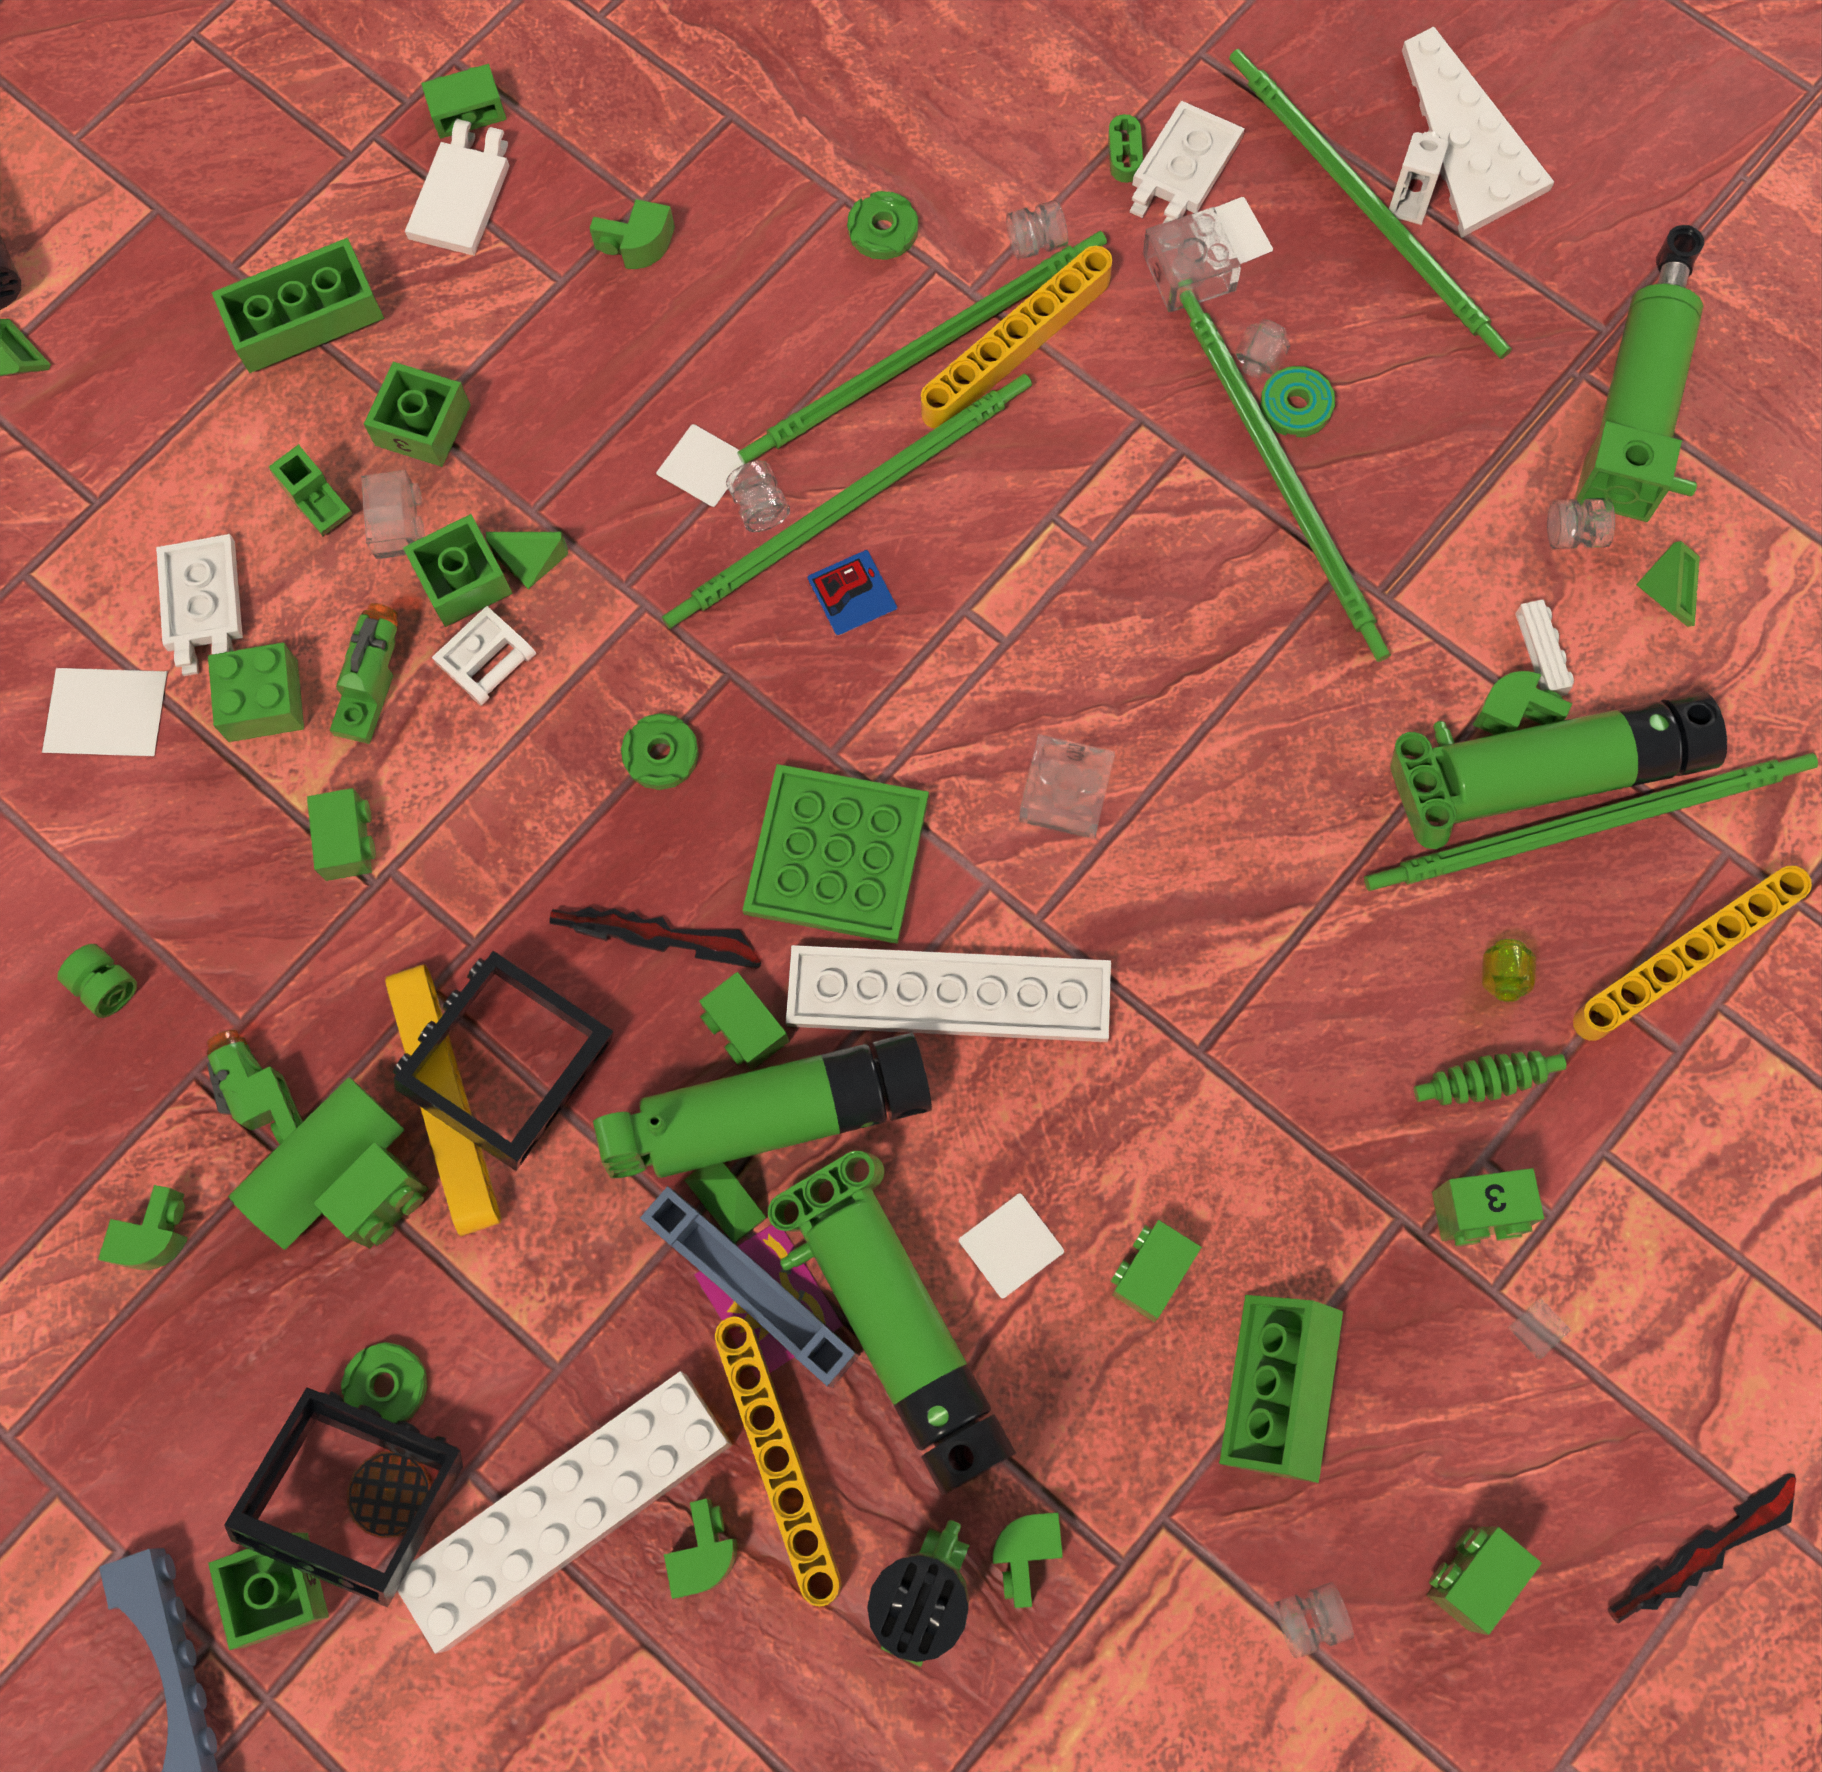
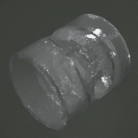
(1037, 229)
(757, 492)
(1586, 523)
(1328, 1615)

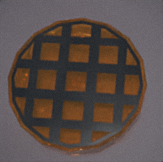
(387, 1493)

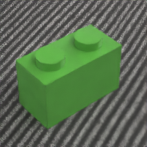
(464, 96)
(340, 834)
(743, 1021)
(1155, 1271)

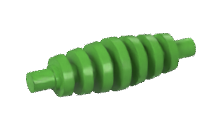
(1490, 1077)

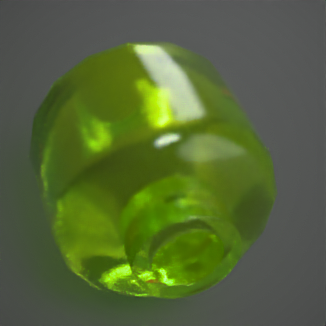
(1508, 970)

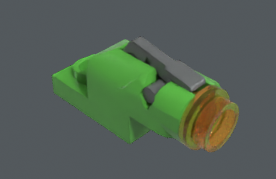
(365, 674)
(248, 1091)

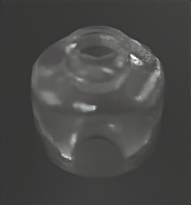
(1262, 348)

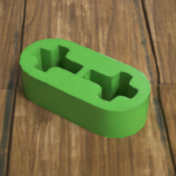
(1117, 148)

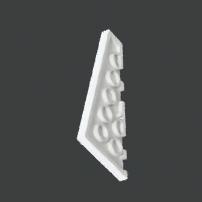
(1485, 158)

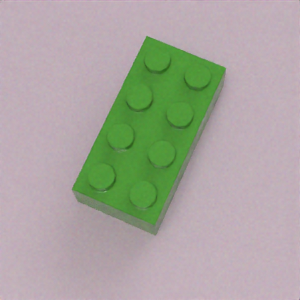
(297, 305)

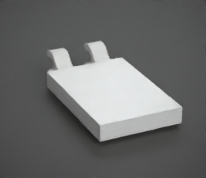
(1185, 161)
(460, 191)
(198, 598)

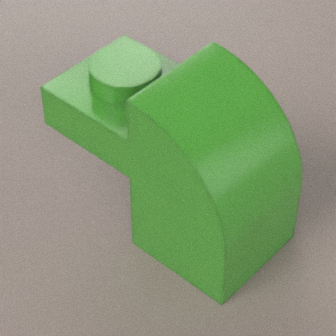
(641, 240)
(309, 490)
(1518, 697)
(151, 1243)
(1023, 1541)
(709, 1563)

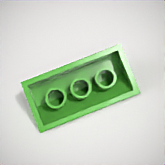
(1281, 1387)

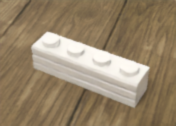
(1543, 647)

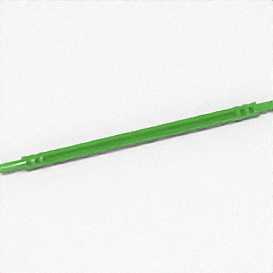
(1370, 204)
(850, 391)
(1286, 478)
(846, 501)
(1590, 822)

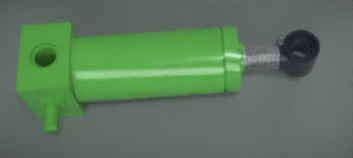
(1635, 445)

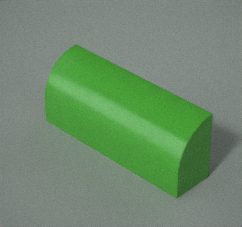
(288, 1182)

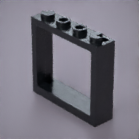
(434, 1033)
(316, 1560)

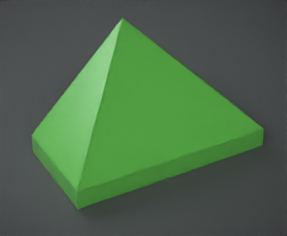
(17, 352)
(528, 553)
(1675, 582)
(726, 1200)

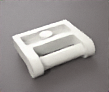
(475, 647)

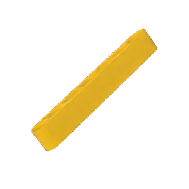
(1023, 322)
(1705, 940)
(457, 1158)
(793, 1475)

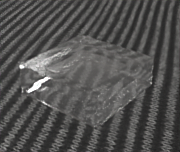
(1539, 1328)

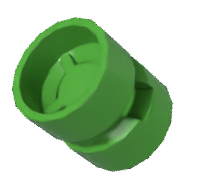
(96, 980)

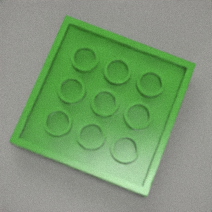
(836, 853)

